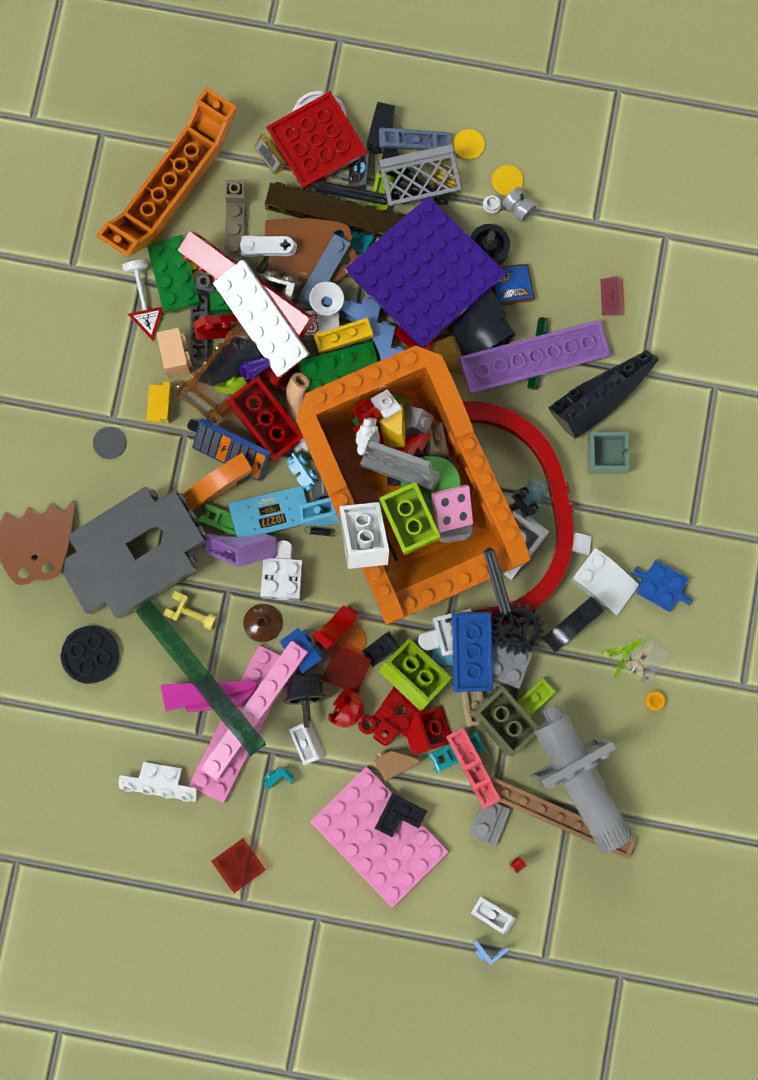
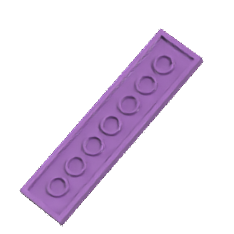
(534, 357)

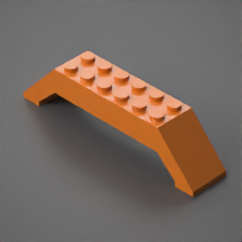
(172, 177)

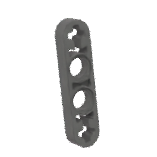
(194, 352)

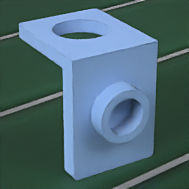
(482, 954)

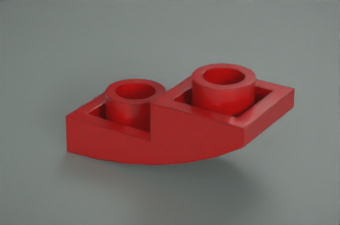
(414, 443)

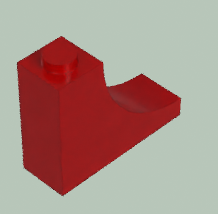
(335, 628)

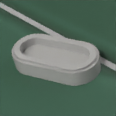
(456, 534)

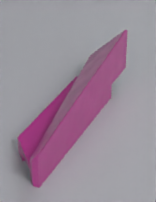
(187, 696)

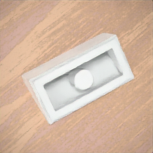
(307, 743)

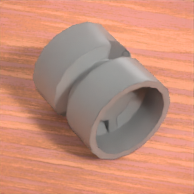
(519, 204)

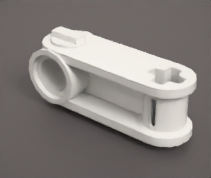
(267, 246)

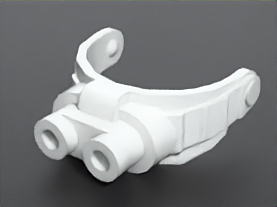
(367, 432)

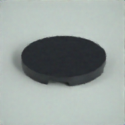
(90, 655)

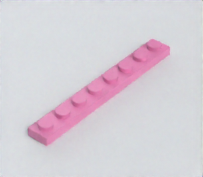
(256, 707)

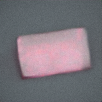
(612, 296)

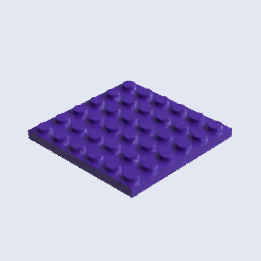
(425, 272)

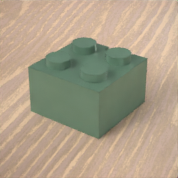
(606, 452)

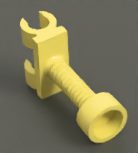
(208, 621)

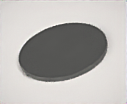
(109, 442)

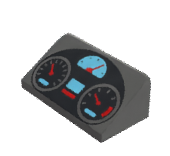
(358, 172)

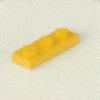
(343, 335)

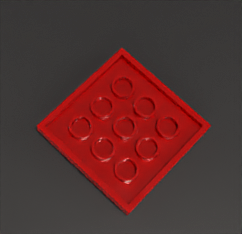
(316, 140)

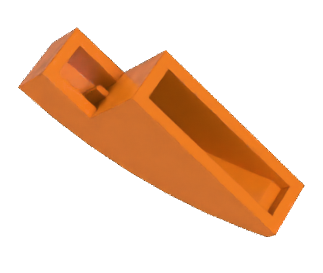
(217, 482)

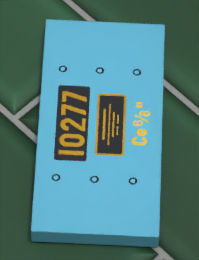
(267, 512)

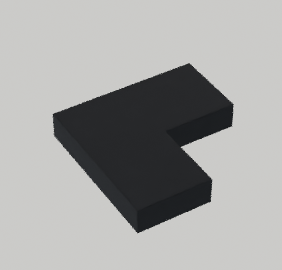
(397, 810)

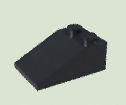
(229, 360)

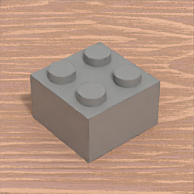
(509, 668)

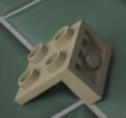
(293, 287)

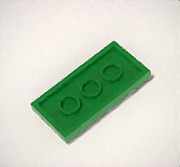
(173, 275)
(336, 364)

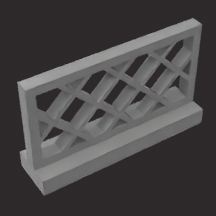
(413, 160)
(400, 466)

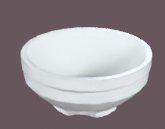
(323, 290)

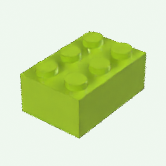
(410, 518)
(415, 674)

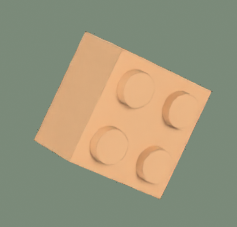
(173, 353)

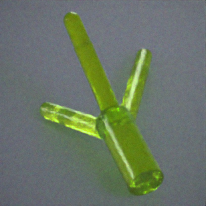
(626, 650)

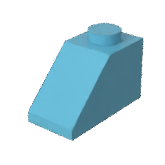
(318, 513)

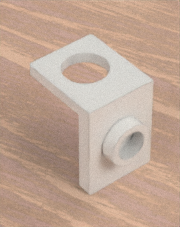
(386, 404)

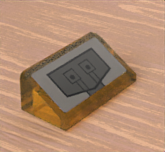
(269, 154)

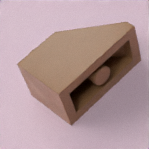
(393, 763)

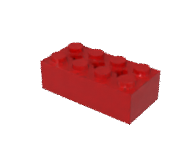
(276, 420)

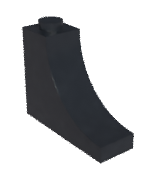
(573, 624)

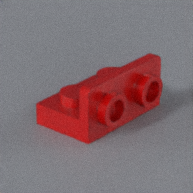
(213, 326)

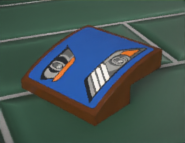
(515, 285)

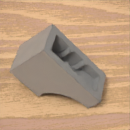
(416, 420)

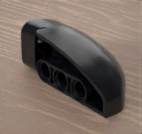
(482, 326)

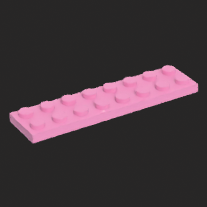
(219, 789)

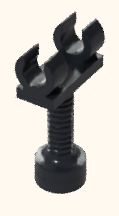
(518, 497)

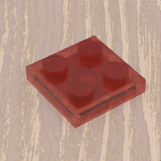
(346, 668)
(238, 865)

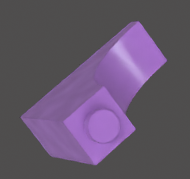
(241, 550)

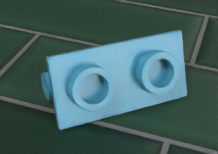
(299, 464)

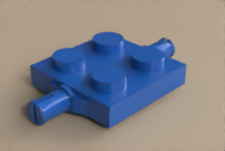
(662, 586)

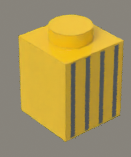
(439, 176)

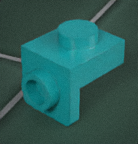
(273, 777)

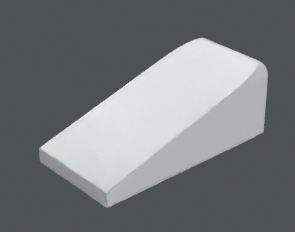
(493, 916)

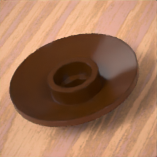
(269, 630)

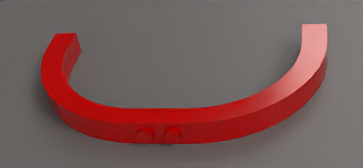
(558, 491)

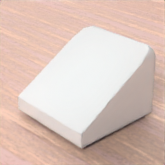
(581, 544)

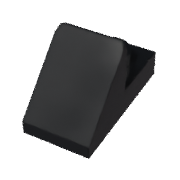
(381, 648)

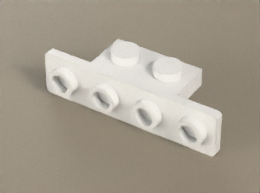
(158, 781)

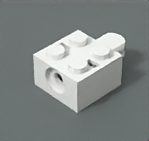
(282, 575)
(440, 636)

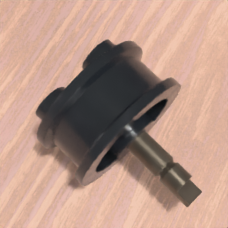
(492, 241)
(303, 692)

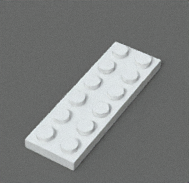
(261, 318)

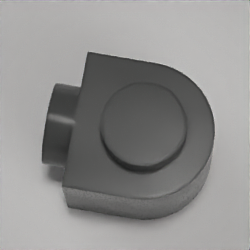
(318, 491)

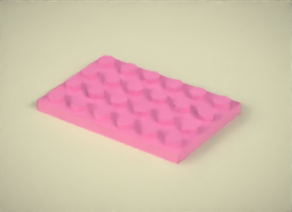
(385, 862)

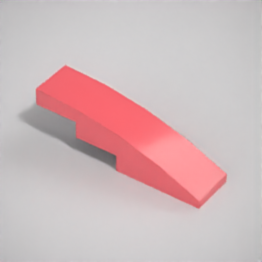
(473, 768)

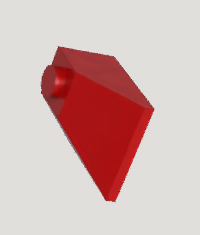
(428, 730)

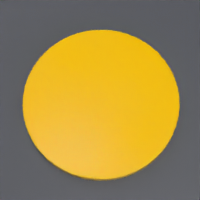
(468, 144)
(506, 179)

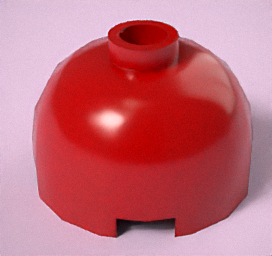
(348, 709)

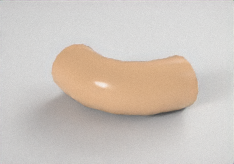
(295, 394)

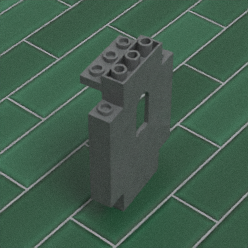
(106, 570)

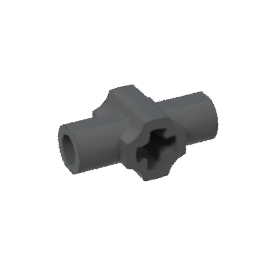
(205, 282)

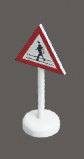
(148, 318)

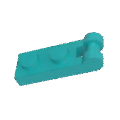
(449, 754)

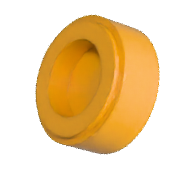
(655, 701)

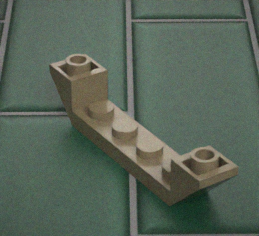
(234, 218)

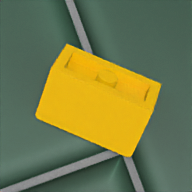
(159, 403)

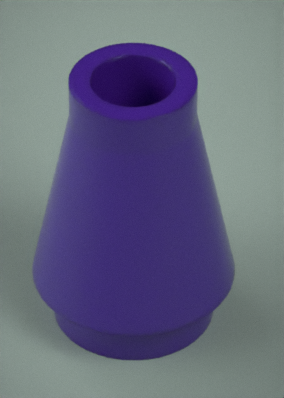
(253, 368)

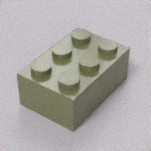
(504, 721)

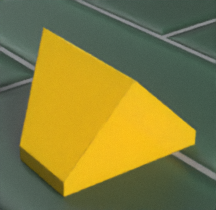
(394, 429)

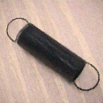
(320, 531)

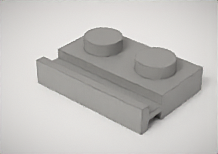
(489, 823)

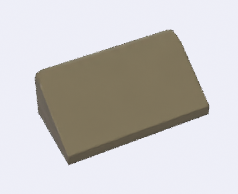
(436, 443)

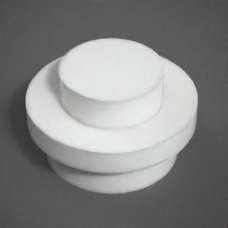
(491, 204)

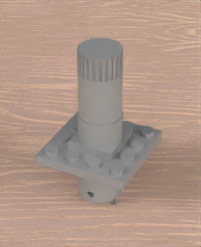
(576, 769)

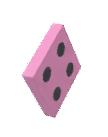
(452, 508)

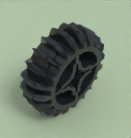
(524, 643)

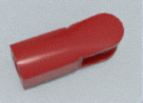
(517, 864)

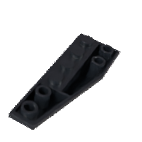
(601, 395)

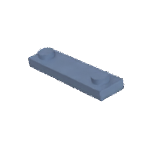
(412, 139)
(325, 267)

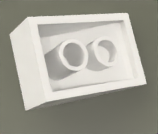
(364, 535)
(533, 535)
(605, 581)

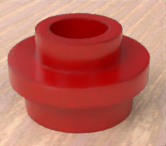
(372, 729)

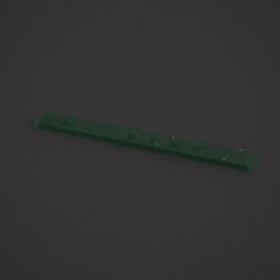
(200, 678)

